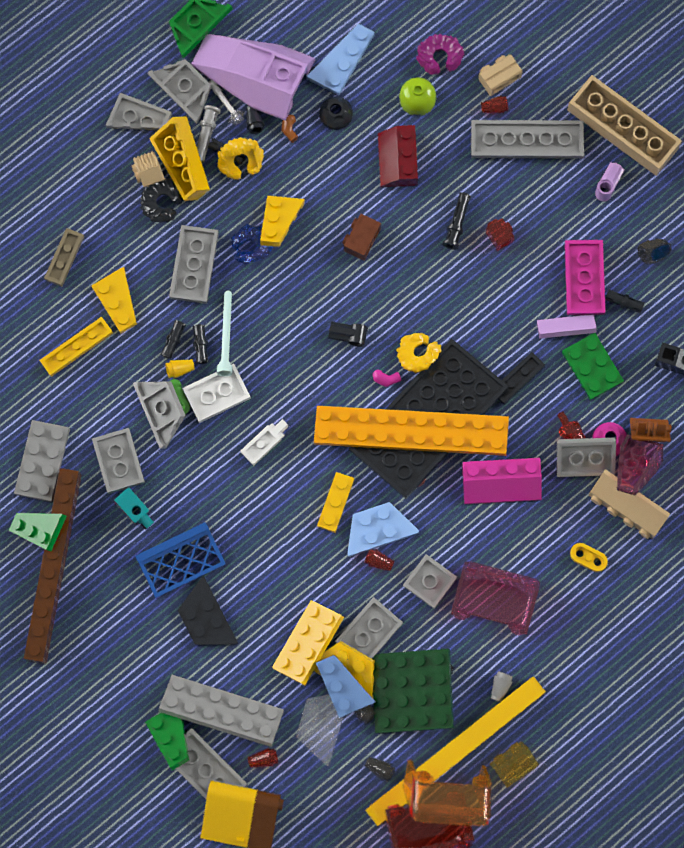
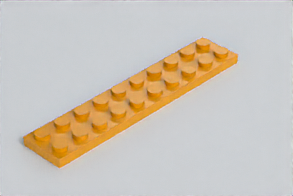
(411, 430)

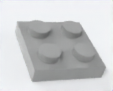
(430, 581)

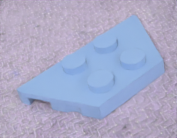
(378, 528)

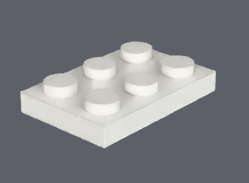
(216, 394)

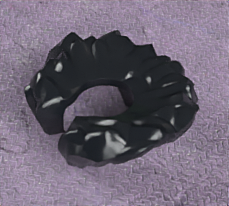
(149, 198)

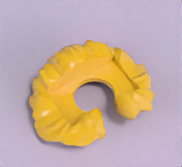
(237, 147)
(406, 352)

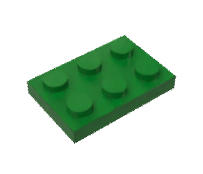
(592, 366)

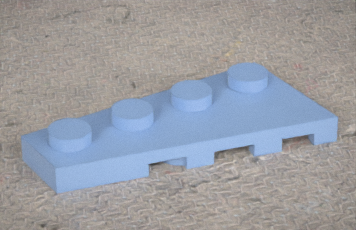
(340, 63)

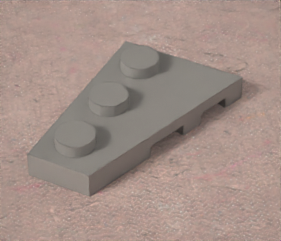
(137, 114)

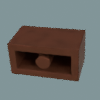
(361, 237)

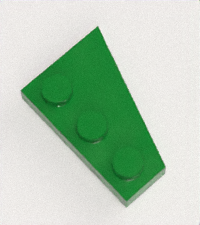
(170, 738)

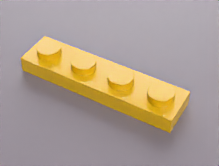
(76, 346)

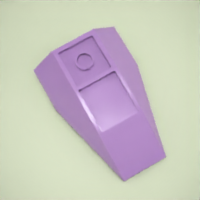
(254, 71)

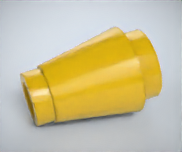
(177, 368)

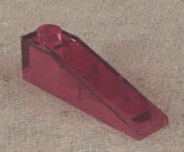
(637, 464)

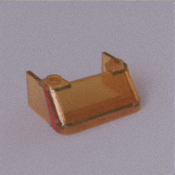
(448, 802)

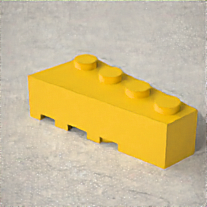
(181, 158)

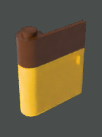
(240, 815)

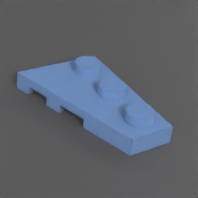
(342, 687)

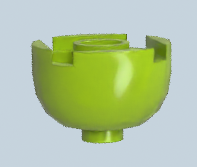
(417, 96)

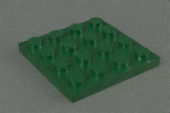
(413, 691)

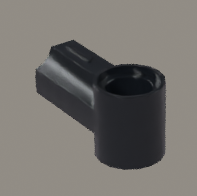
(353, 334)

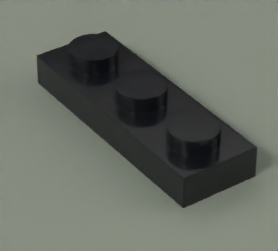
(521, 375)

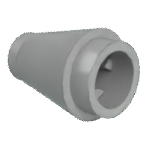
(501, 685)

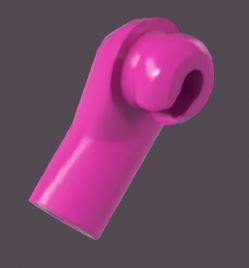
(384, 379)

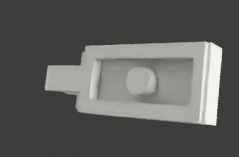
(264, 442)

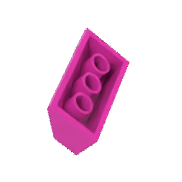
(502, 481)

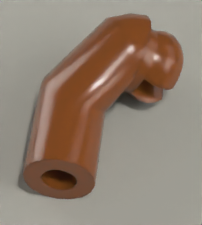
(287, 128)

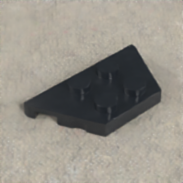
(205, 618)

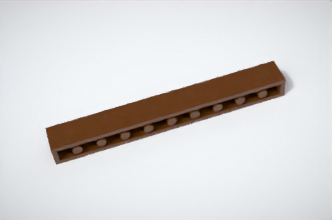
(52, 570)

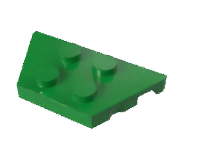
(196, 22)

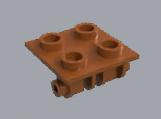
(650, 430)

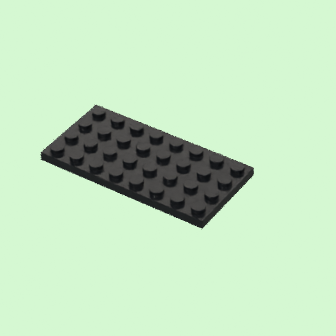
(449, 385)

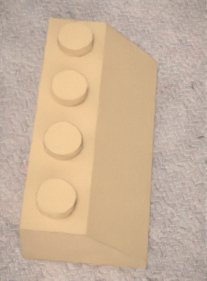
(635, 510)

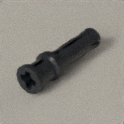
(455, 228)

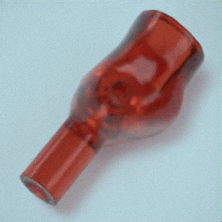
(571, 429)

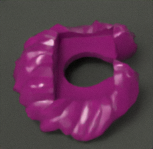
(436, 43)

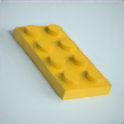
(308, 642)

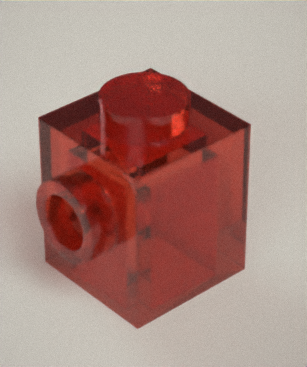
(500, 233)

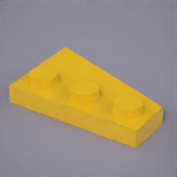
(278, 217)
(116, 299)

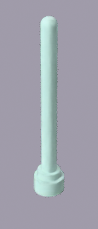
(224, 367)

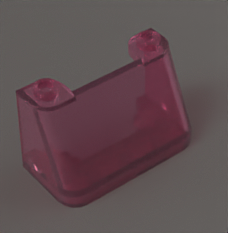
(496, 596)

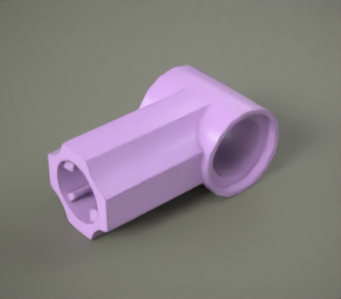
(609, 181)

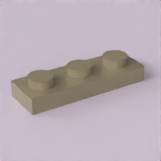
(64, 257)

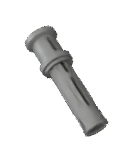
(208, 125)

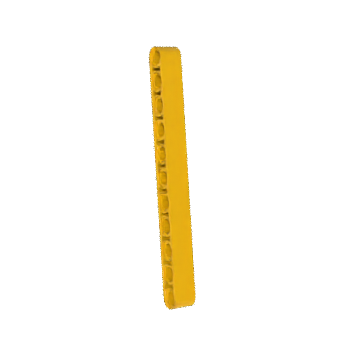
(464, 743)

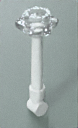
(236, 116)

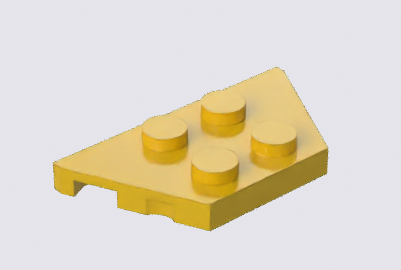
(356, 663)

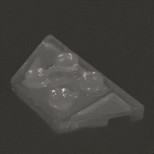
(320, 727)

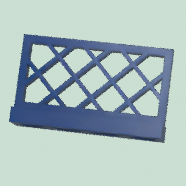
(173, 544)

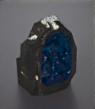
(654, 251)

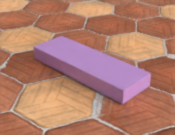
(566, 326)

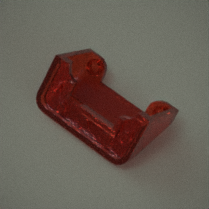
(409, 833)

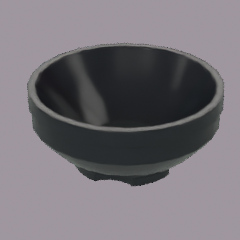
(336, 121)

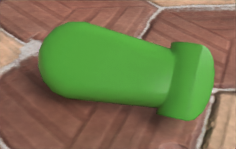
(181, 396)

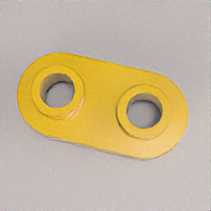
(589, 555)

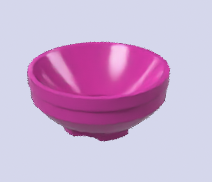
(603, 429)

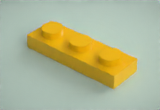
(335, 502)

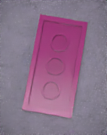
(584, 277)

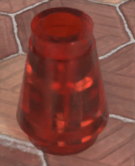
(495, 105)
(378, 560)
(264, 758)

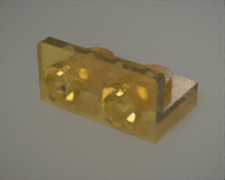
(514, 763)

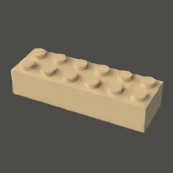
(624, 125)

